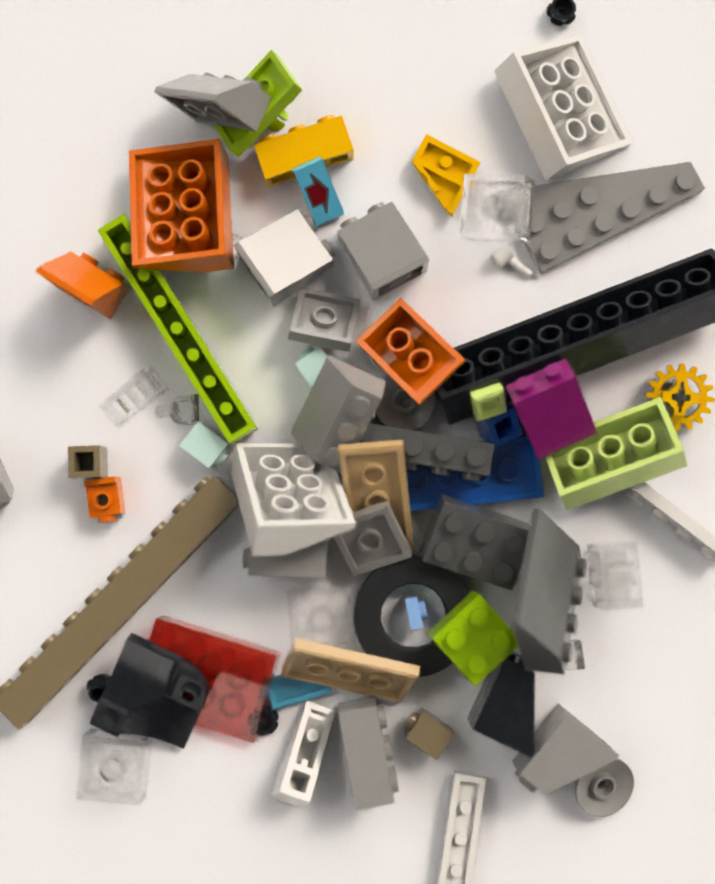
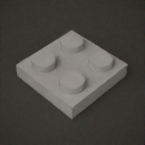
(324, 319)
(374, 541)

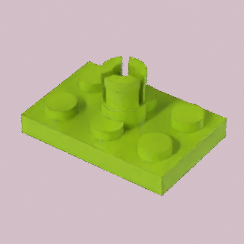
(281, 87)

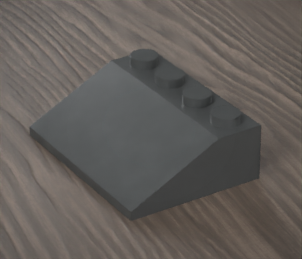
(548, 596)

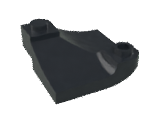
(151, 694)

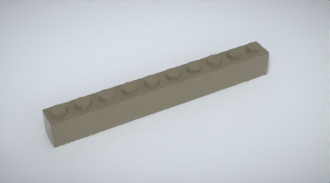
(114, 605)

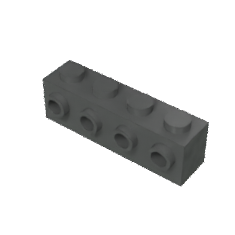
(438, 451)

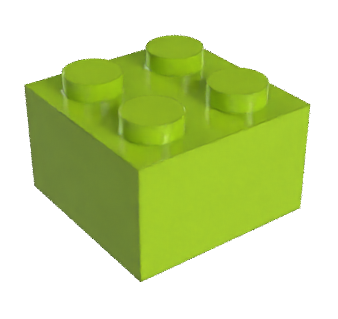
(473, 637)

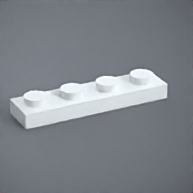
(666, 512)
(462, 828)

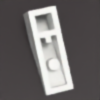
(303, 756)

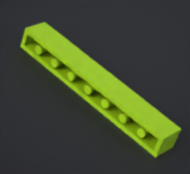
(181, 336)

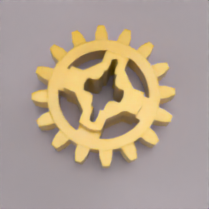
(680, 381)

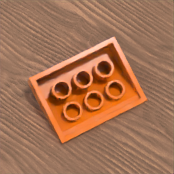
(181, 207)

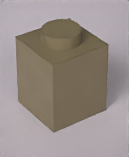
(87, 462)
(428, 732)

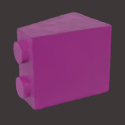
(551, 408)

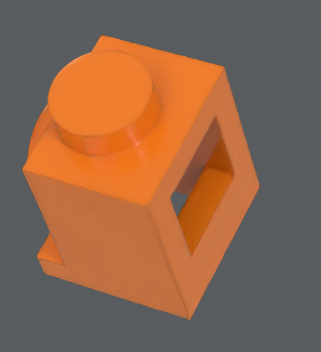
(113, 490)

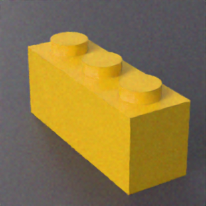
(301, 144)

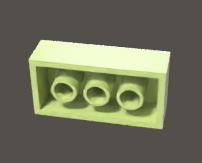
(622, 454)

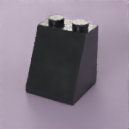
(507, 706)

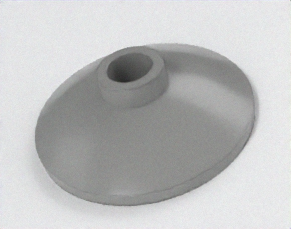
(407, 418)
(610, 794)

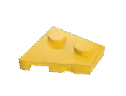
(443, 171)

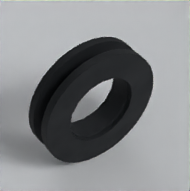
(373, 595)

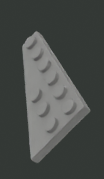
(590, 210)

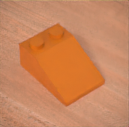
(86, 282)
(410, 351)

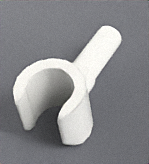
(505, 255)

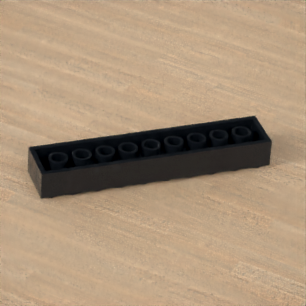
(587, 331)

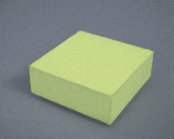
(488, 402)

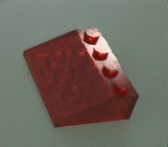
(235, 669)

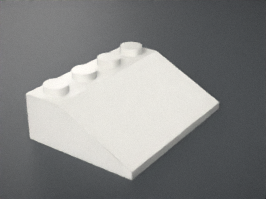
(562, 105)
(287, 498)

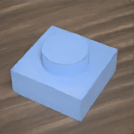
(416, 611)

